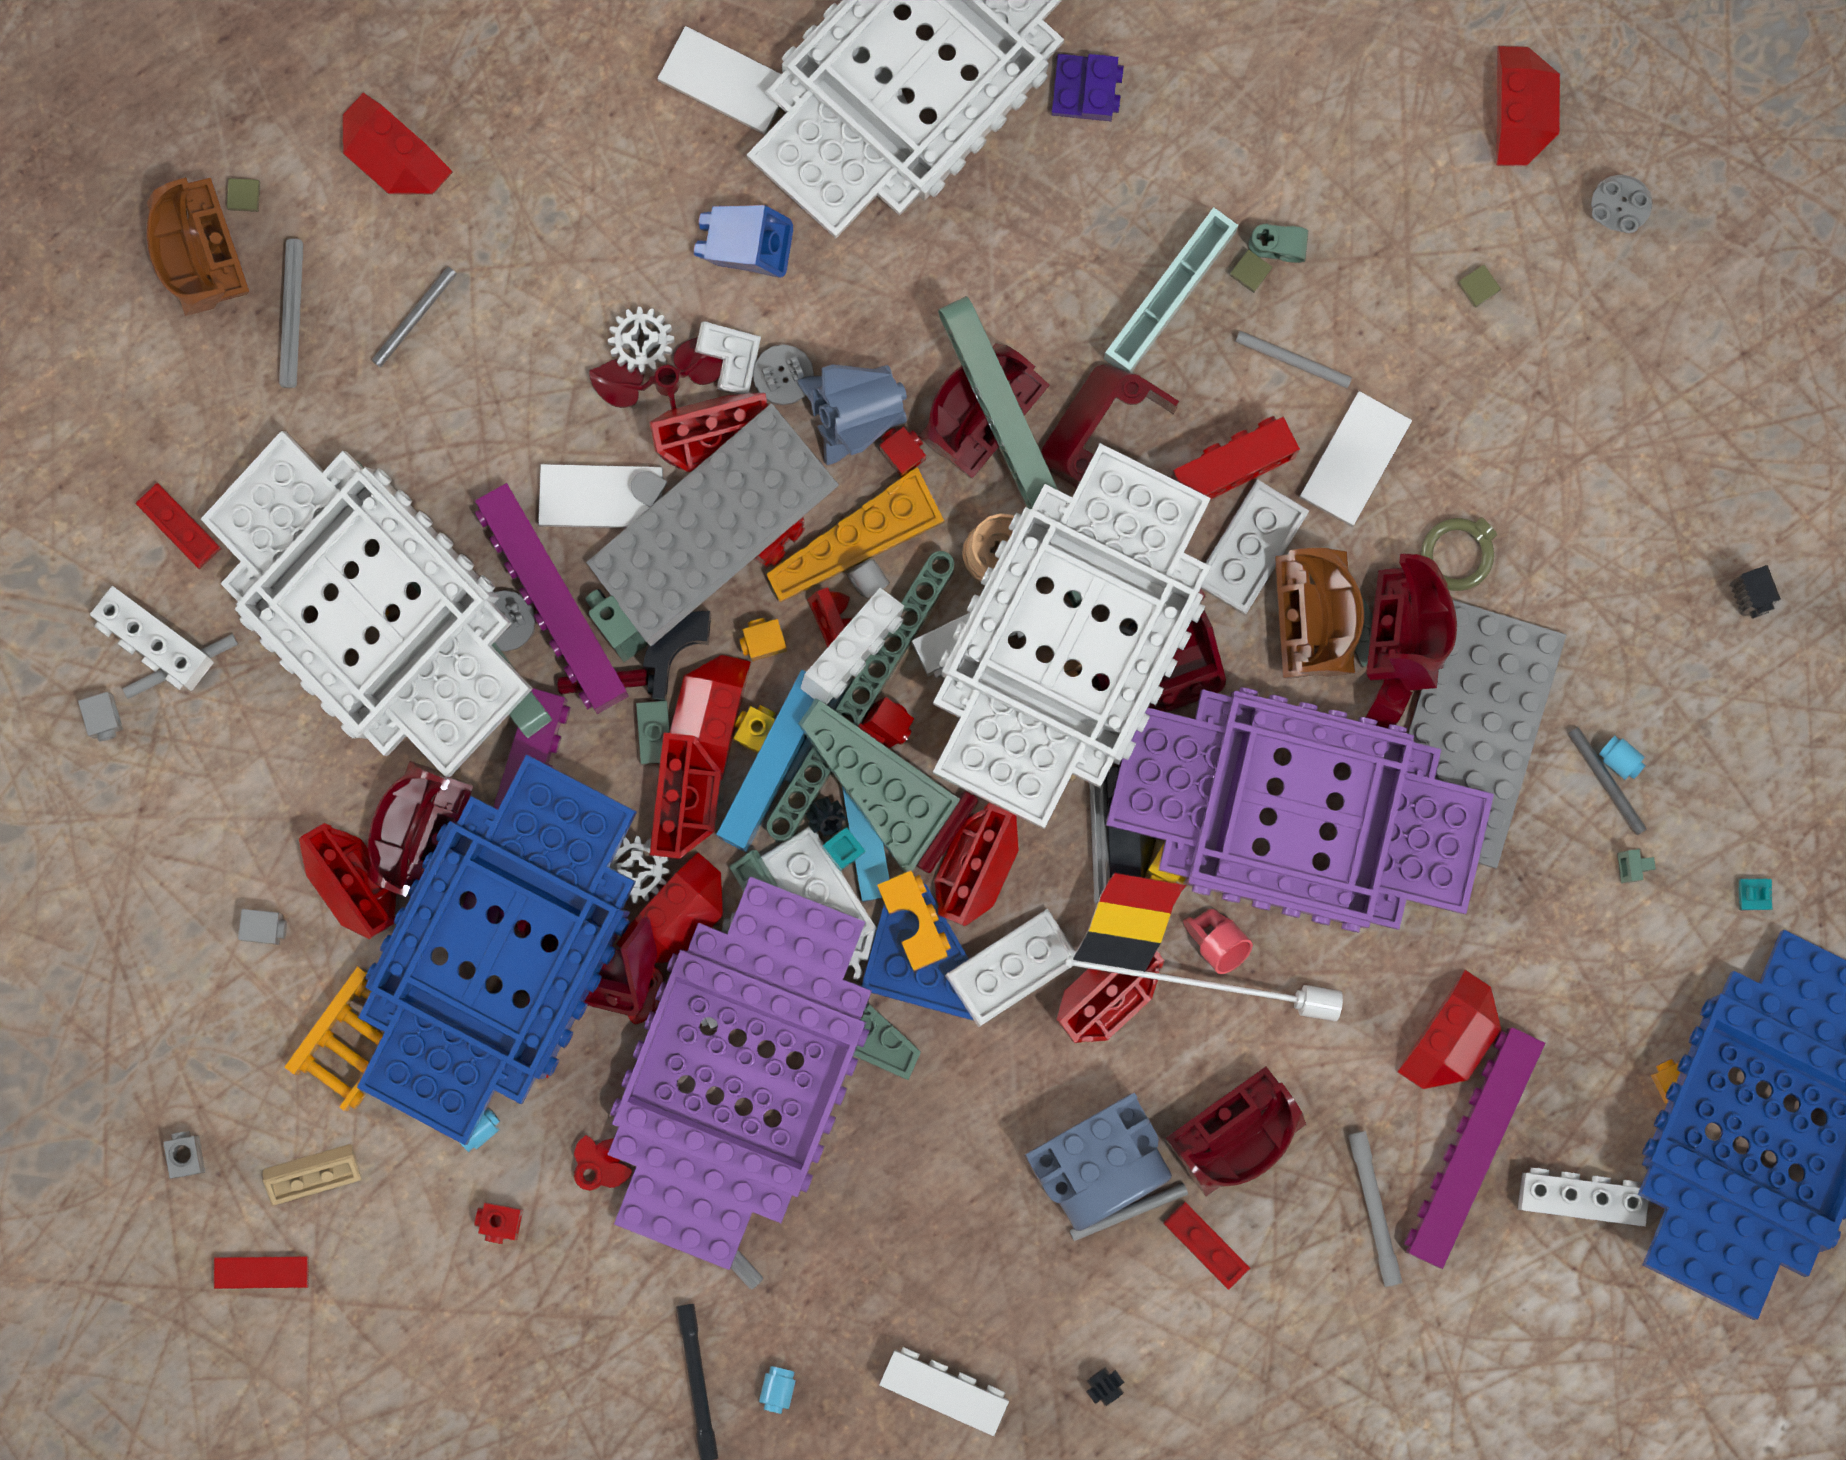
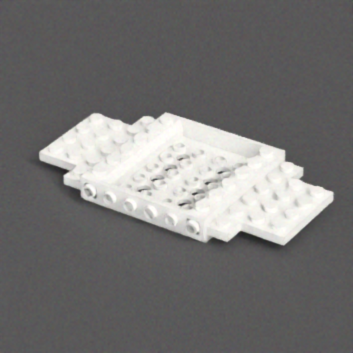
(853, 137)
(430, 668)
(1026, 719)

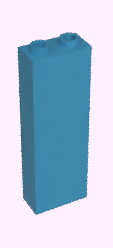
(767, 771)

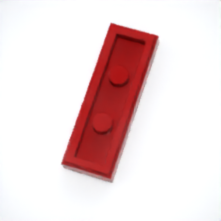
(178, 525)
(1206, 1245)
(261, 1272)

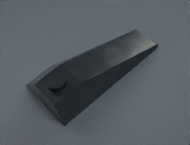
(1128, 851)

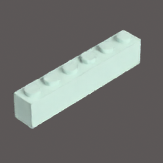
(1171, 291)

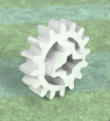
(629, 340)
(637, 856)

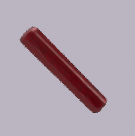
(629, 678)
(948, 832)

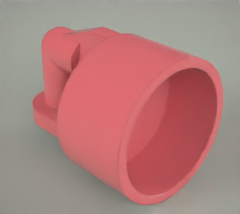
(1225, 946)

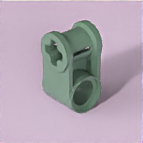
(1283, 244)

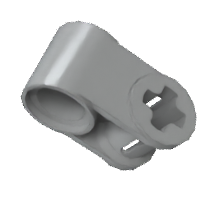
(868, 578)

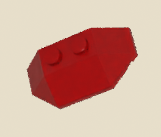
(1525, 105)
(390, 150)
(699, 429)
(711, 705)
(684, 797)
(977, 865)
(338, 871)
(684, 901)
(1104, 1002)
(1455, 1036)

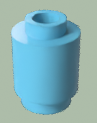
(1623, 758)
(484, 1131)
(777, 1389)

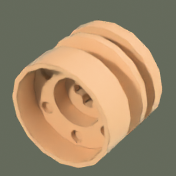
(983, 538)

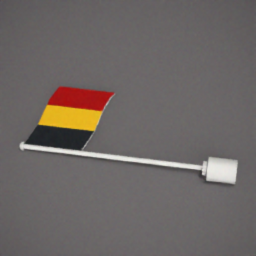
(1130, 929)

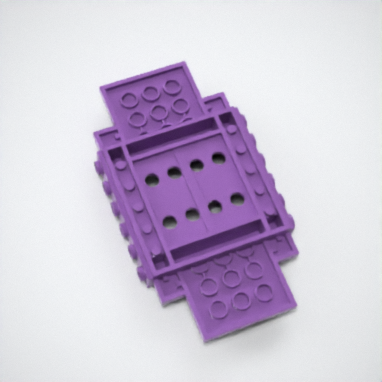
(1395, 835)
(703, 1162)

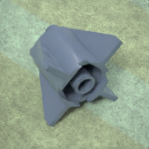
(854, 407)

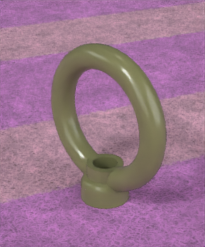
(1481, 532)

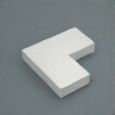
(737, 351)

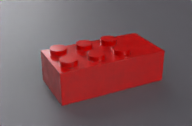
(1239, 460)

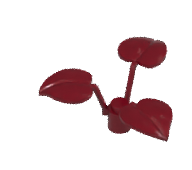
(621, 387)

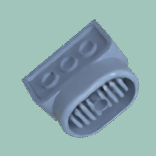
(1101, 1163)

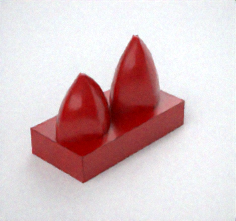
(827, 609)

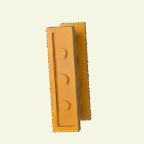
(323, 1036)

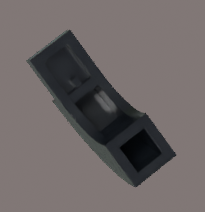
(690, 631)

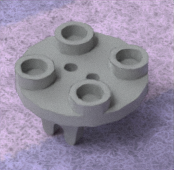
(1635, 207)
(770, 379)
(520, 616)

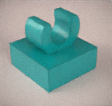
(843, 849)
(1755, 894)

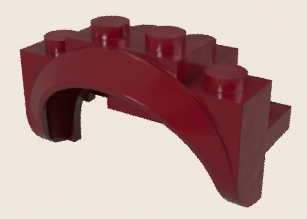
(959, 413)
(1413, 638)
(409, 823)
(1238, 1135)

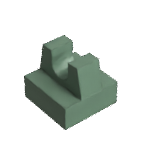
(1633, 866)

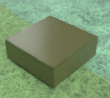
(243, 195)
(1251, 271)
(1479, 286)

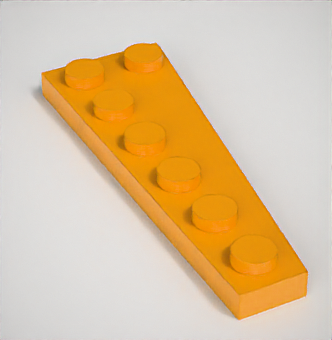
(879, 525)

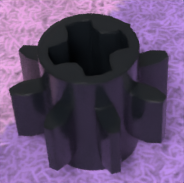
(825, 816)
(1105, 1386)

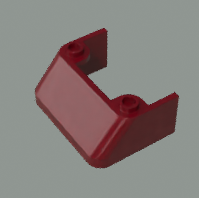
(1064, 447)
(1197, 669)
(626, 976)

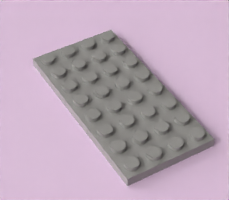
(712, 524)
(1489, 710)

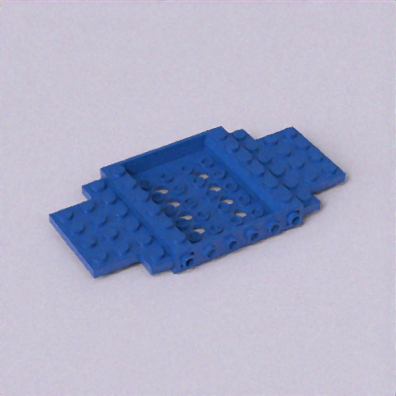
(541, 863)
(1725, 1211)

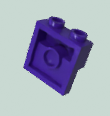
(1087, 87)

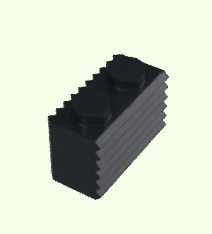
(1755, 592)

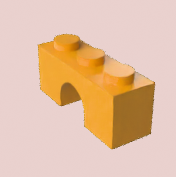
(906, 894)

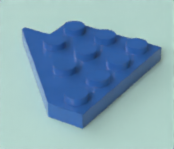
(891, 972)

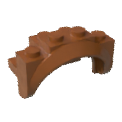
(193, 249)
(1318, 613)

